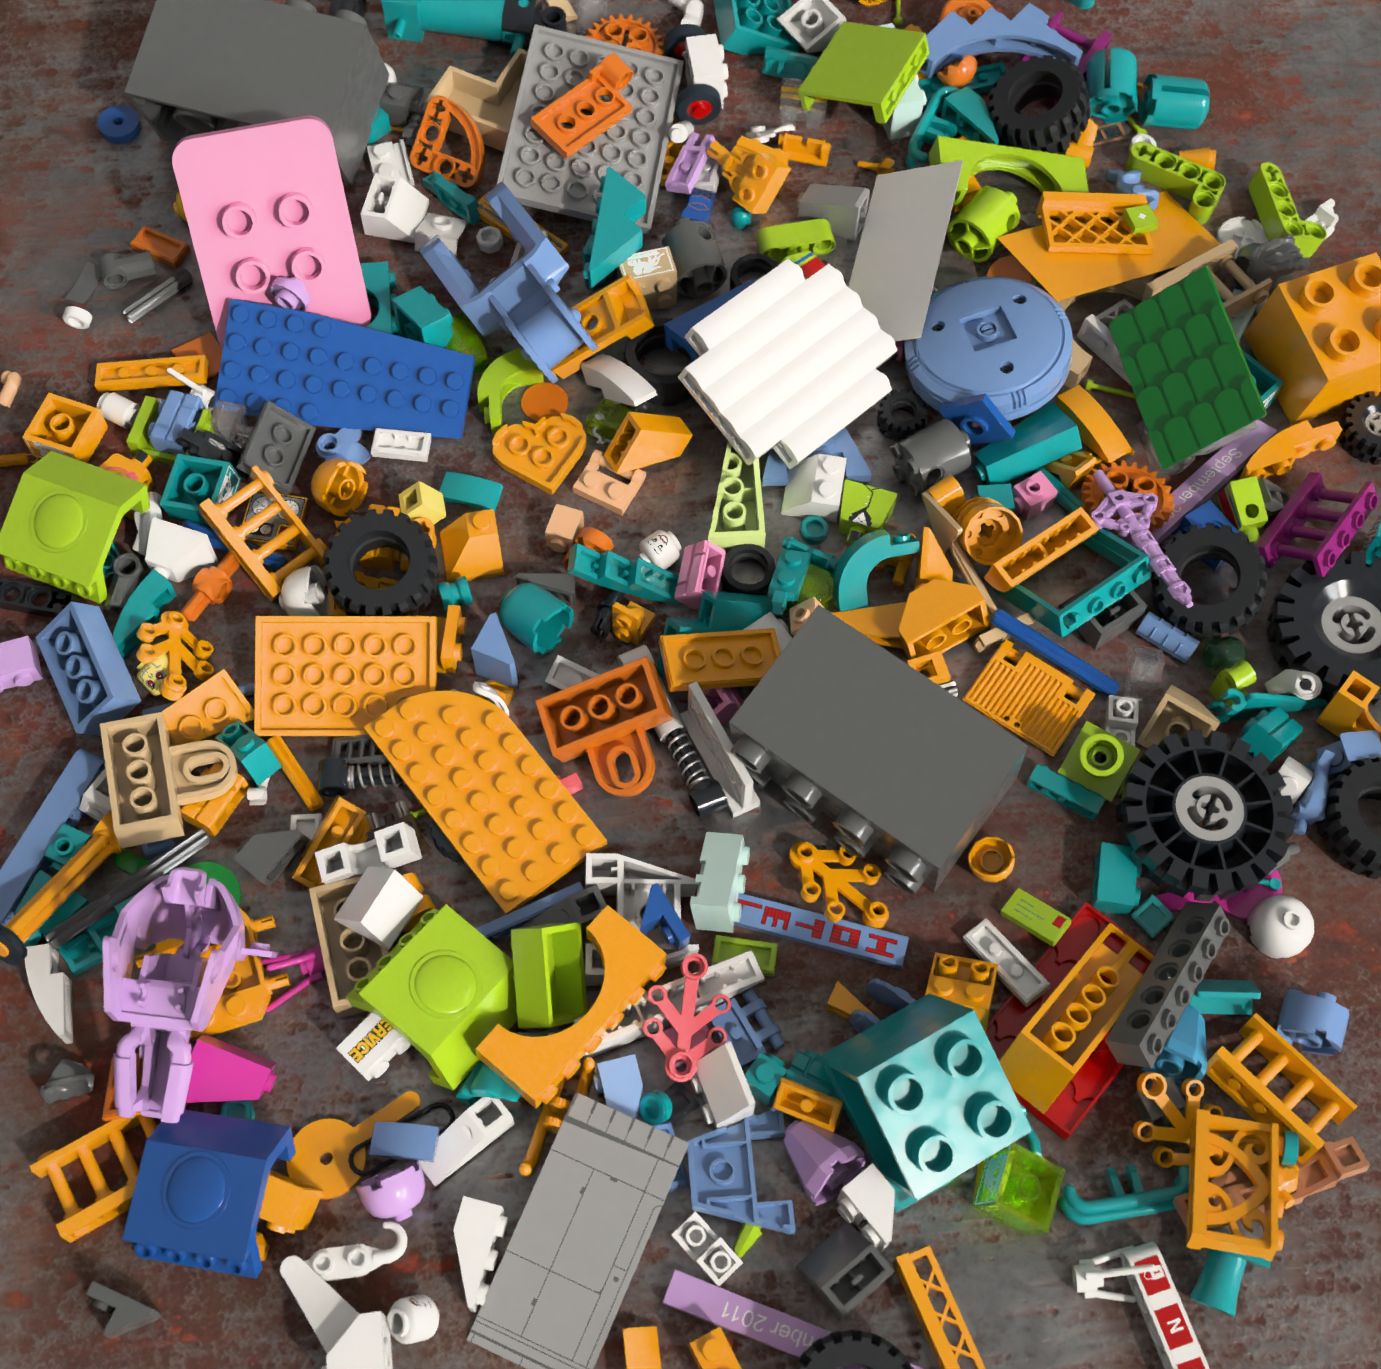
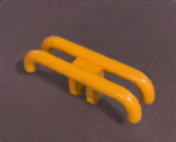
(553, 1115)

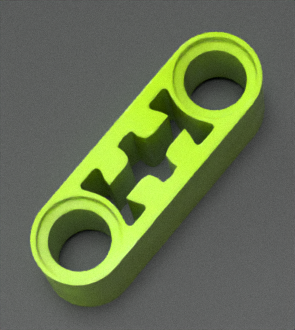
(795, 238)

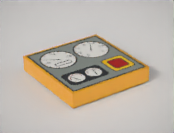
(275, 524)

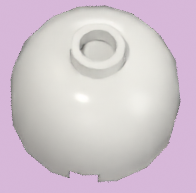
(304, 593)
(1281, 926)

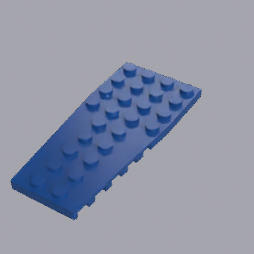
(341, 373)

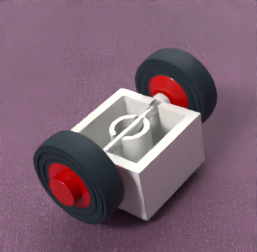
(703, 71)

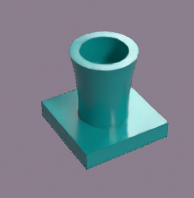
(1221, 1279)

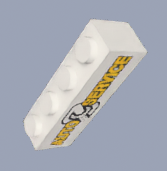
(372, 1046)

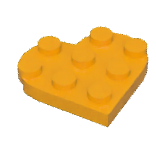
(540, 451)

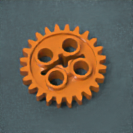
(639, 37)
(1142, 482)

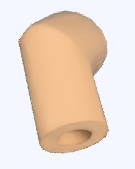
(11, 385)

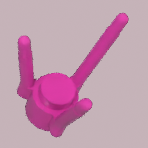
(310, 962)

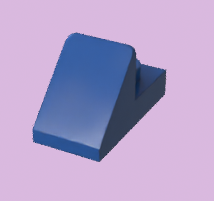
(660, 912)

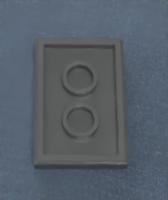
(277, 446)

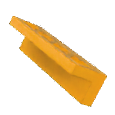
(928, 1317)

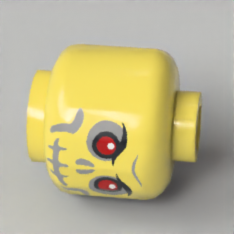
(153, 674)

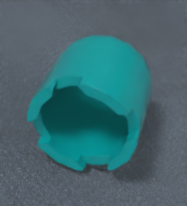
(535, 616)

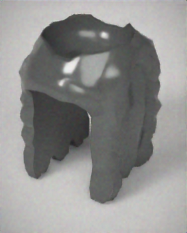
(1271, 260)

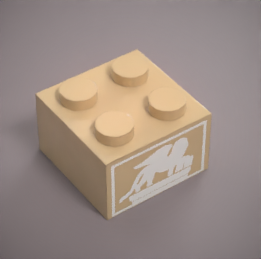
(655, 274)

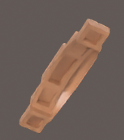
(1320, 1172)

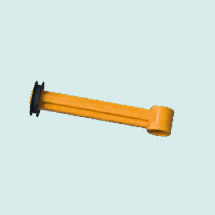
(57, 891)

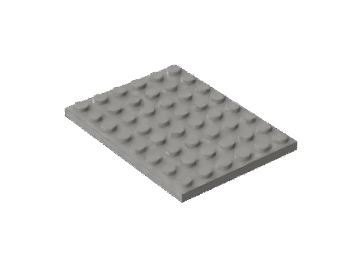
(631, 147)

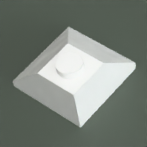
(178, 551)

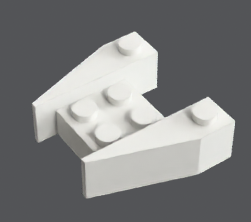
(631, 884)

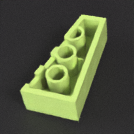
(738, 505)

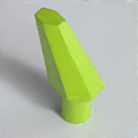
(746, 1237)

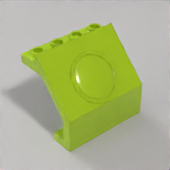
(66, 523)
(442, 992)

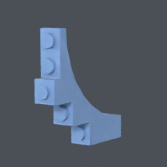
(995, 33)

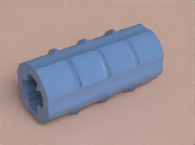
(1167, 637)

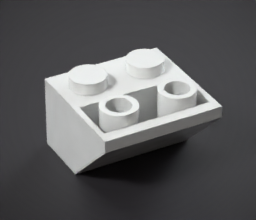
(393, 209)
(869, 1205)

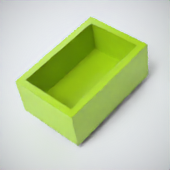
(549, 974)

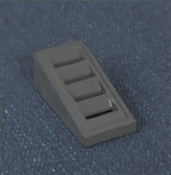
(558, 584)
(361, 742)

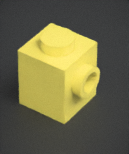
(421, 502)

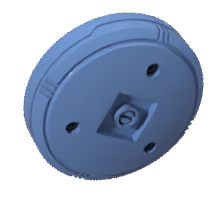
(991, 341)

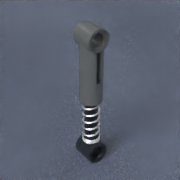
(338, 777)

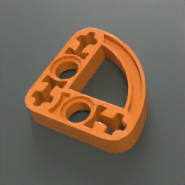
(435, 157)

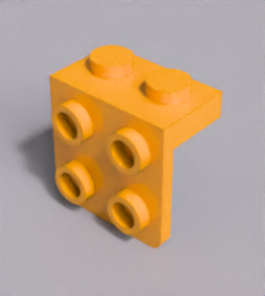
(449, 638)

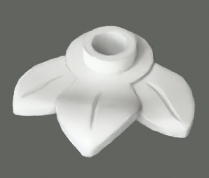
(763, 135)

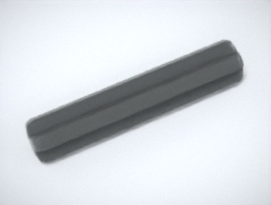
(157, 295)

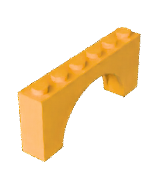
(539, 1063)

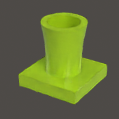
(1098, 777)

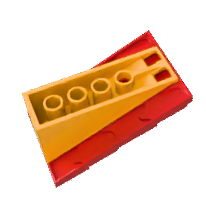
(1057, 1044)

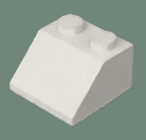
(815, 487)
(723, 1088)

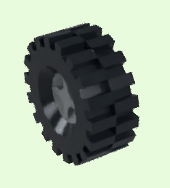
(1357, 428)

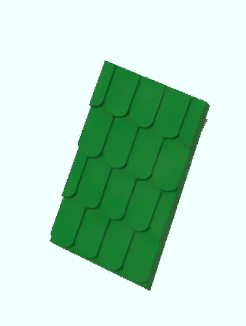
(1187, 370)

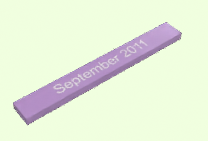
(1211, 478)
(743, 1316)

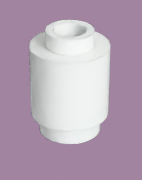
(118, 409)

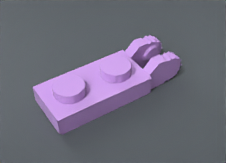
(689, 164)

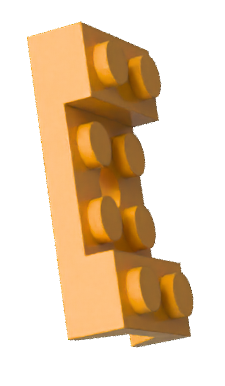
(619, 312)

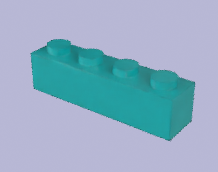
(1065, 792)

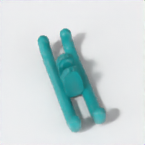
(930, 127)
(1120, 1204)

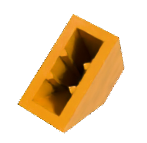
(646, 440)

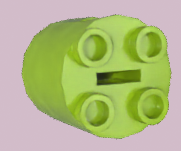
(981, 221)

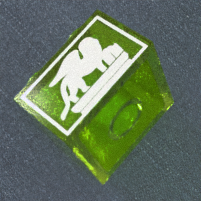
(1019, 1190)

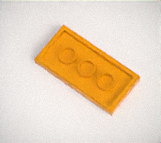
(718, 658)

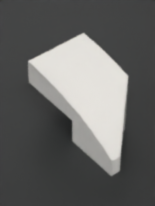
(1325, 216)

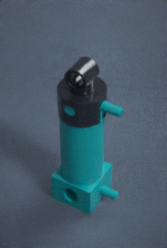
(480, 19)

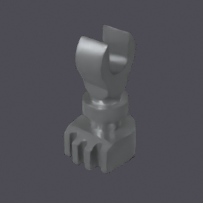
(416, 111)

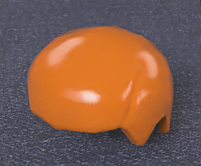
(959, 73)

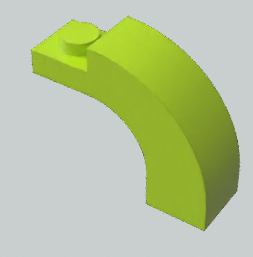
(501, 378)

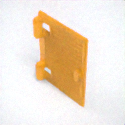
(1028, 697)

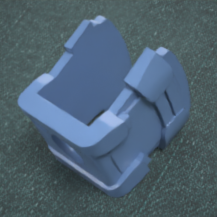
(884, 993)

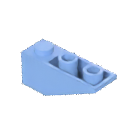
(620, 1084)

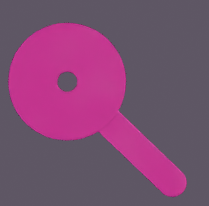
(1236, 907)

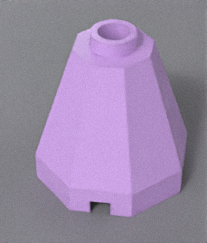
(822, 1159)

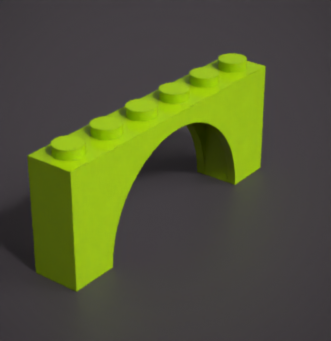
(1043, 169)

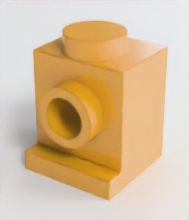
(933, 666)

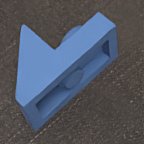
(1351, 749)

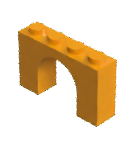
(1349, 707)

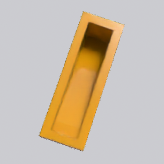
(843, 1002)

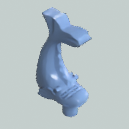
(1123, 186)
(1315, 799)

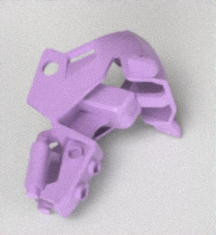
(173, 989)

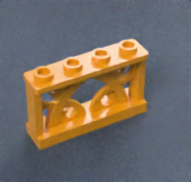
(1204, 1215)

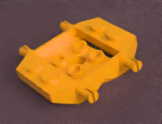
(247, 988)

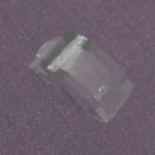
(231, 423)

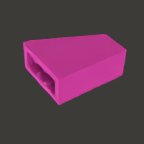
(228, 1073)

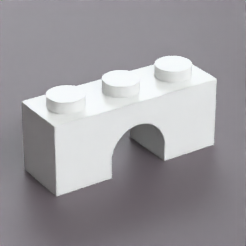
(389, 849)

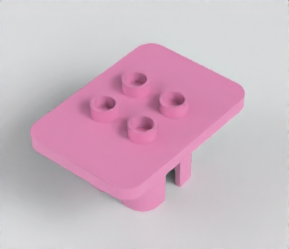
(267, 208)

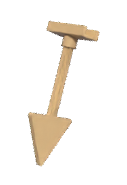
(946, 534)

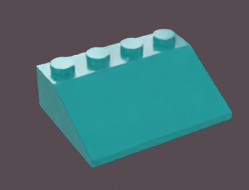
(753, 25)

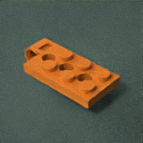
(602, 80)

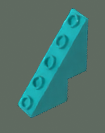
(615, 229)
(719, 613)

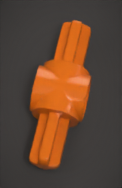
(211, 587)

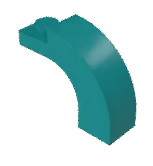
(859, 560)

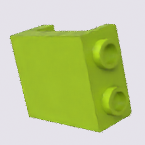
(138, 436)

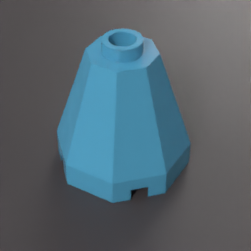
(1185, 1049)

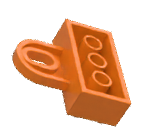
(609, 719)

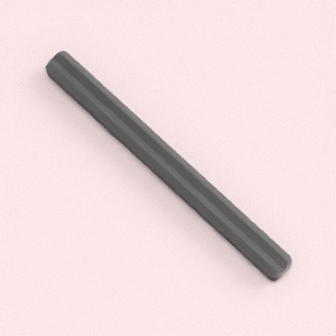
(127, 888)

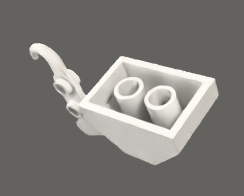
(347, 1336)

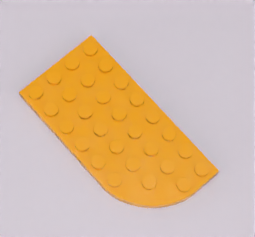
(486, 792)

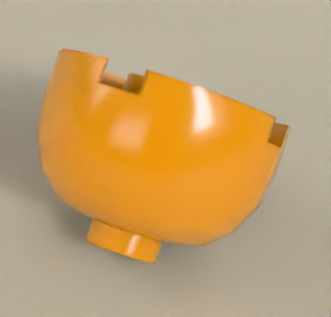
(339, 486)

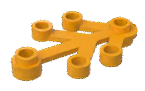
(176, 628)
(837, 880)
(1182, 1125)

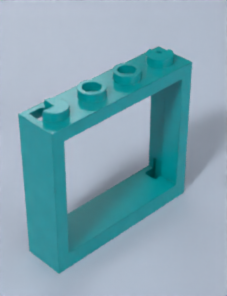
(1133, 572)

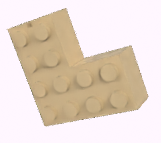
(485, 101)

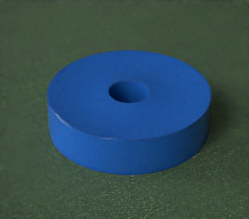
(109, 124)

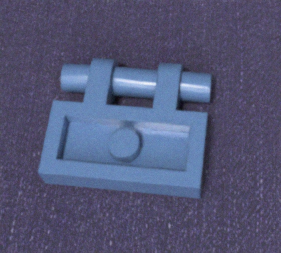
(740, 1032)

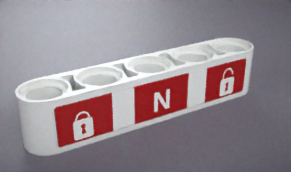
(1163, 1309)

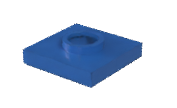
(981, 411)

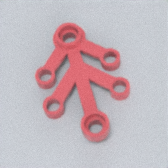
(686, 1023)

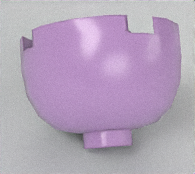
(393, 1192)

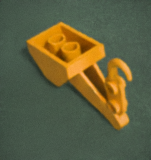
(930, 621)

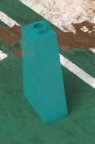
(1037, 441)

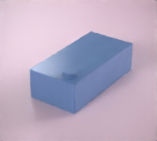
(87, 668)

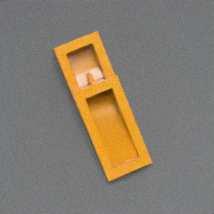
(1094, 424)

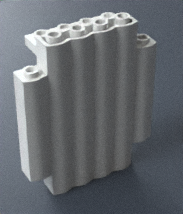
(788, 363)

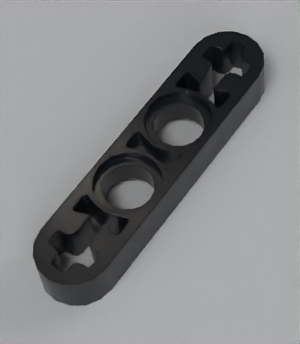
(29, 592)

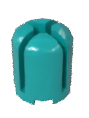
(1112, 85)
(1174, 102)

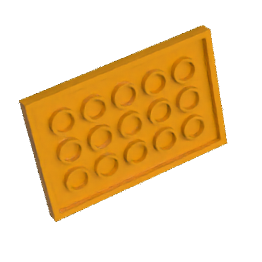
(338, 671)

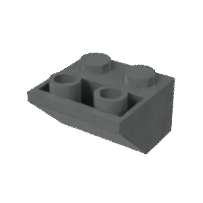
(1112, 620)
(845, 1270)

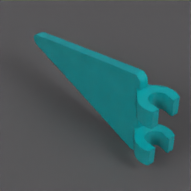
(1253, 703)

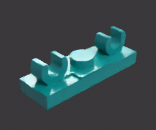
(787, 63)

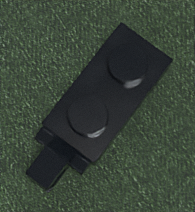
(211, 447)

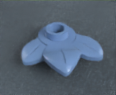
(345, 446)

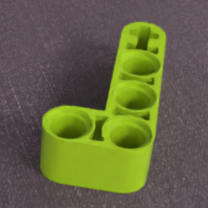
(1179, 177)
(1279, 212)

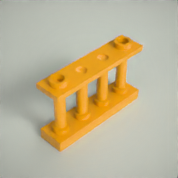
(235, 536)
(1261, 1103)
(108, 1203)

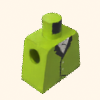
(864, 510)

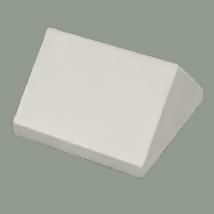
(812, 23)
(379, 906)

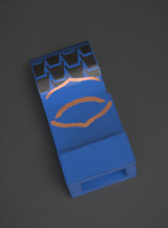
(699, 205)

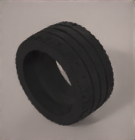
(668, 387)

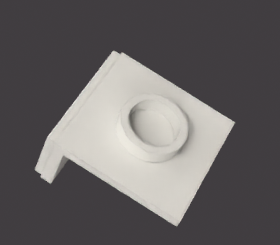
(445, 227)

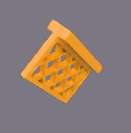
(1094, 208)

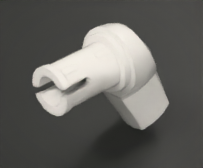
(692, 10)
(143, 522)
(1295, 682)

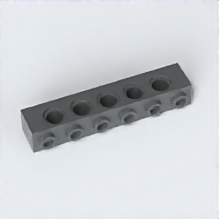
(1168, 984)

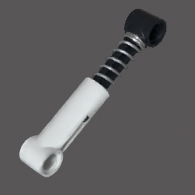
(704, 794)

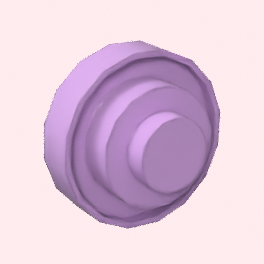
(290, 293)

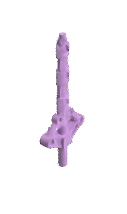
(1137, 526)

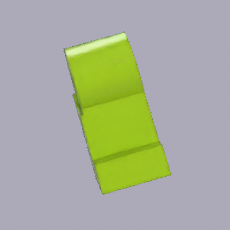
(1236, 677)

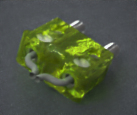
(607, 419)

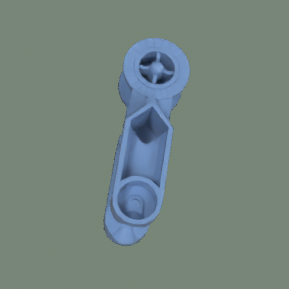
(522, 295)

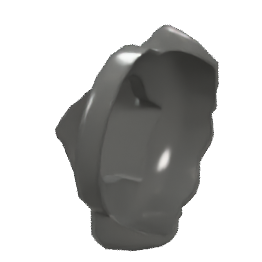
(67, 1081)

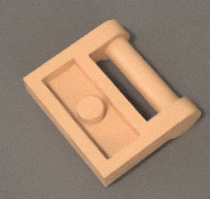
(605, 489)

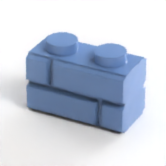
(174, 415)

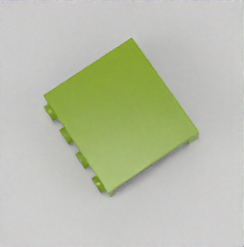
(866, 67)

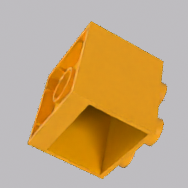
(1322, 338)

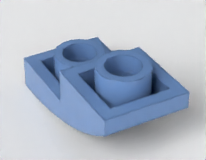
(404, 1141)

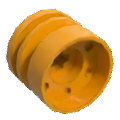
(1000, 534)

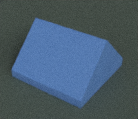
(492, 654)

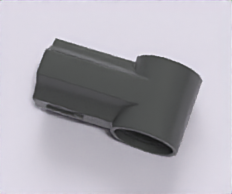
(118, 269)
(124, 584)

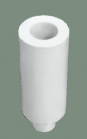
(681, 131)

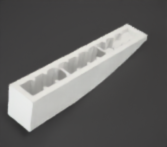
(722, 978)

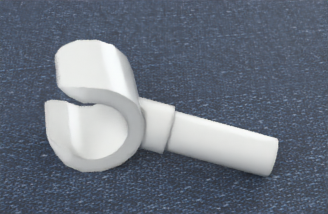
(258, 795)

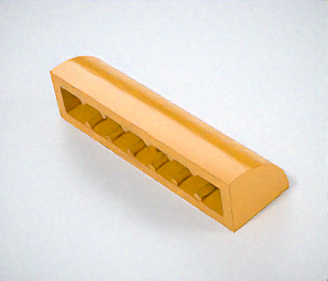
(1041, 550)

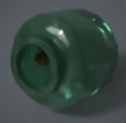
(1223, 654)

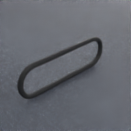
(406, 1120)

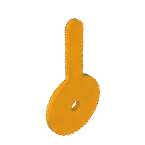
(339, 1139)

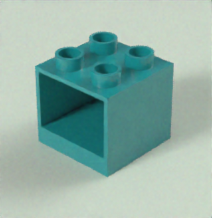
(925, 1094)

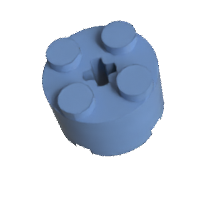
(1313, 1022)

